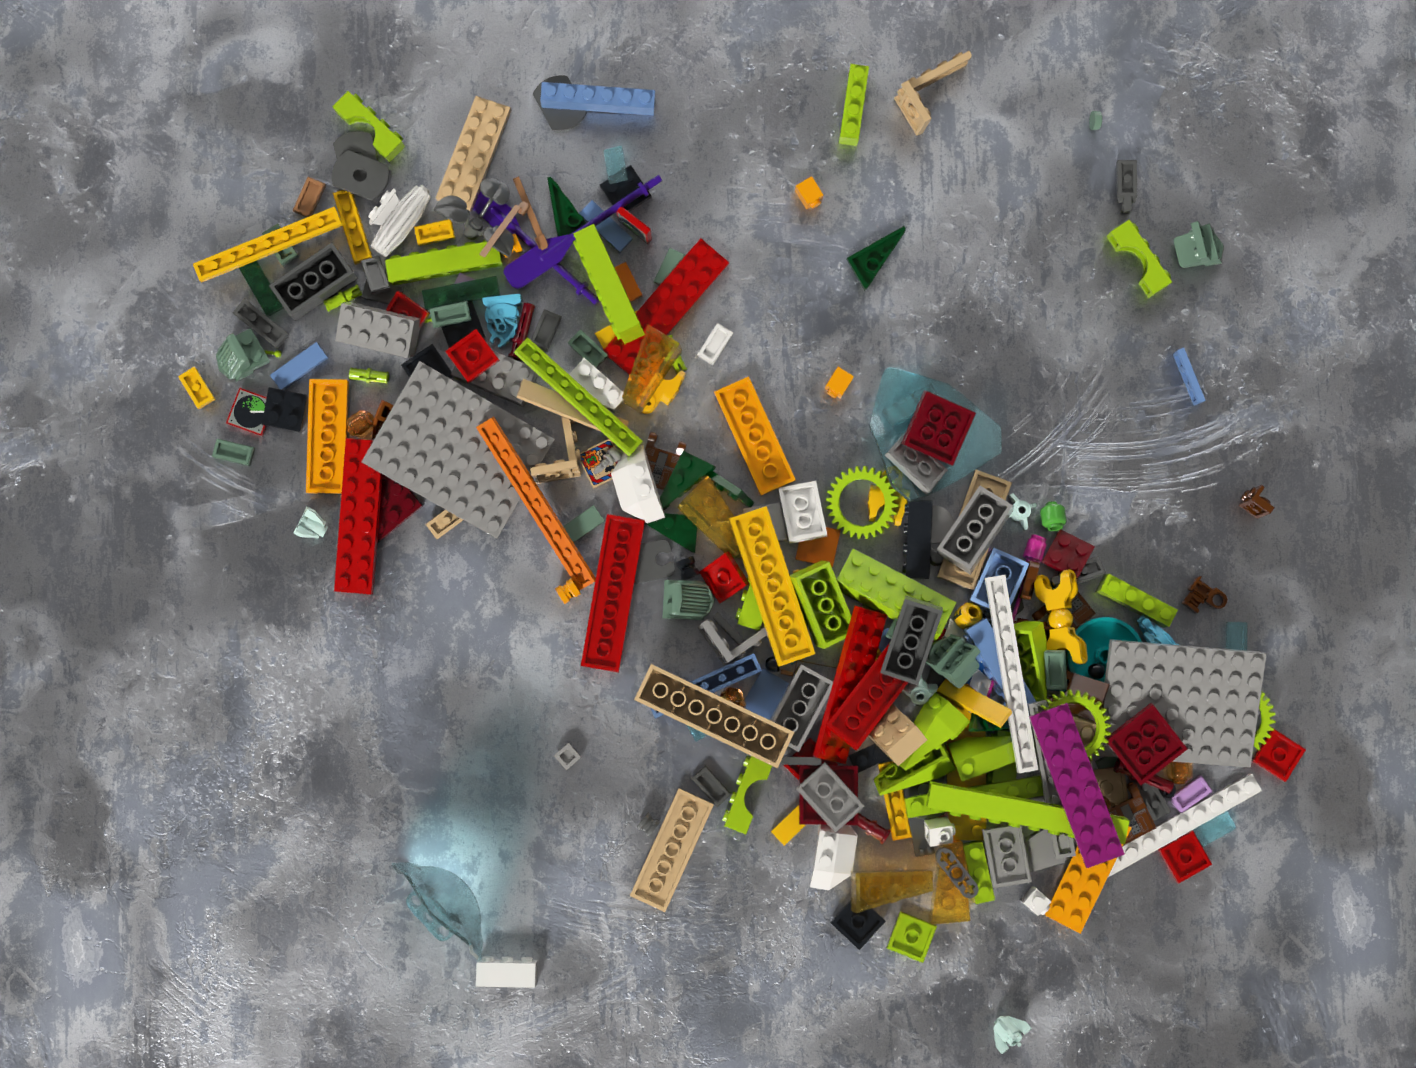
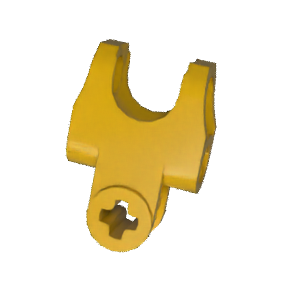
(665, 392)
(876, 500)

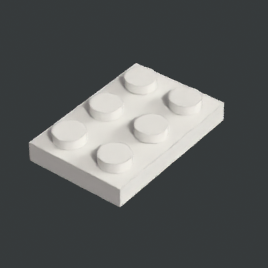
(802, 512)

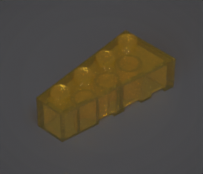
(650, 367)
(711, 515)
(879, 888)
(947, 902)

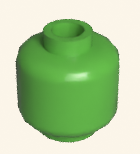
(1053, 516)

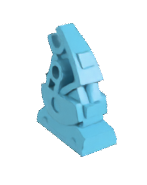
(504, 314)
(1154, 633)

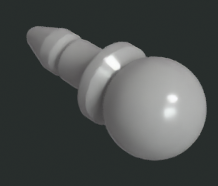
(613, 455)

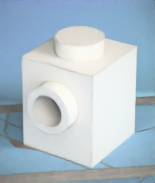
(939, 831)
(1036, 901)

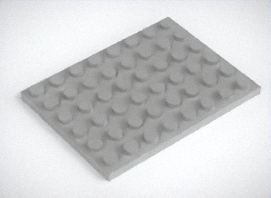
(439, 453)
(1200, 692)

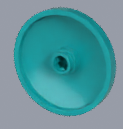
(1097, 637)

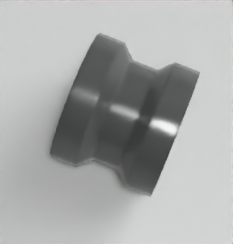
(648, 824)

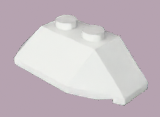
(637, 486)
(833, 856)

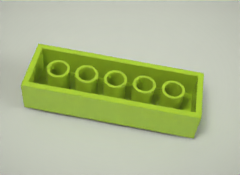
(607, 284)
(886, 588)

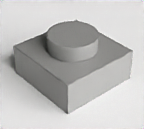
(567, 756)

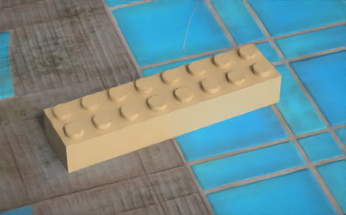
(714, 715)

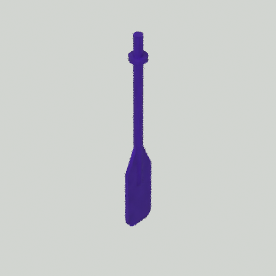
(497, 213)
(538, 261)

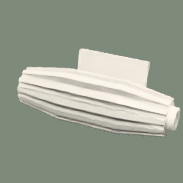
(397, 217)

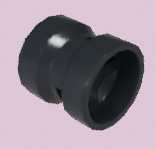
(688, 572)

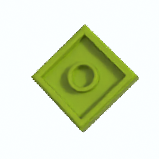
(911, 936)

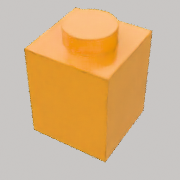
(809, 193)
(838, 383)

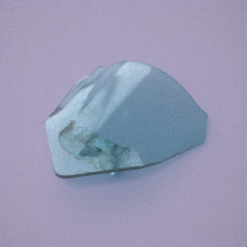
(893, 412)
(446, 901)

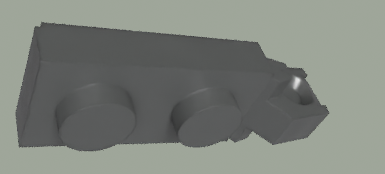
(1126, 183)
(1092, 570)

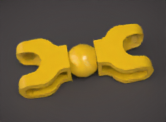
(1060, 618)

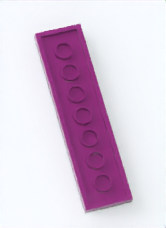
(1076, 785)

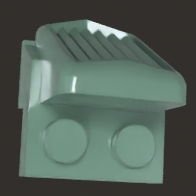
(1199, 246)
(240, 355)
(686, 600)
(954, 659)

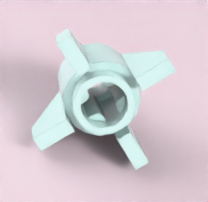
(1025, 506)
(310, 525)
(920, 693)
(1008, 1031)

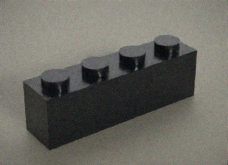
(918, 539)

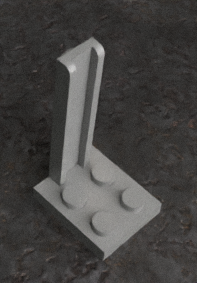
(721, 646)

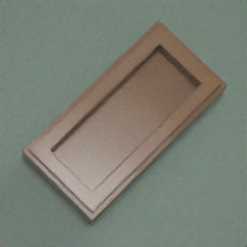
(309, 197)

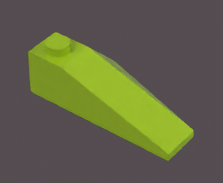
(1031, 648)
(938, 723)
(981, 755)
(932, 767)

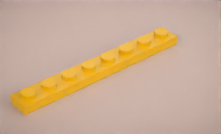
(267, 244)

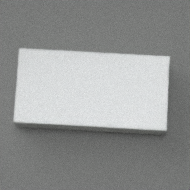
(715, 344)

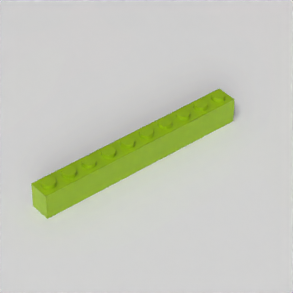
(1008, 809)

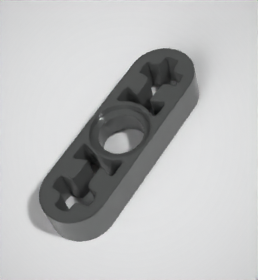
(961, 887)

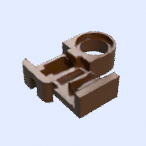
(1029, 579)
(1200, 595)

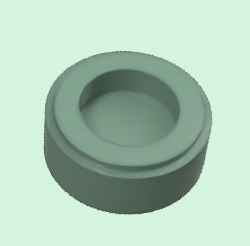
(1095, 120)

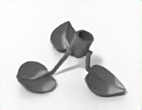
(455, 210)

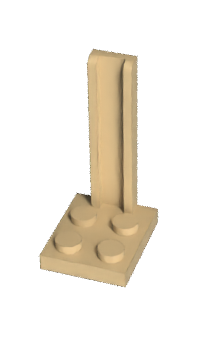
(909, 98)
(560, 469)

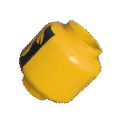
(967, 615)

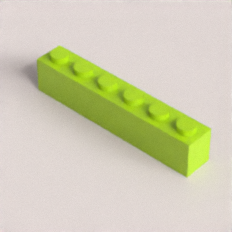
(441, 263)

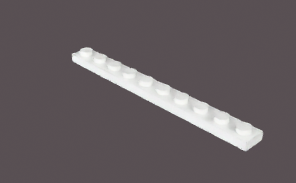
(1011, 673)
(1187, 821)

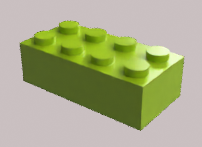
(822, 603)

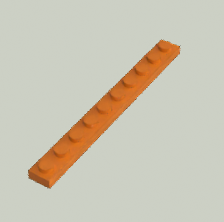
(536, 503)

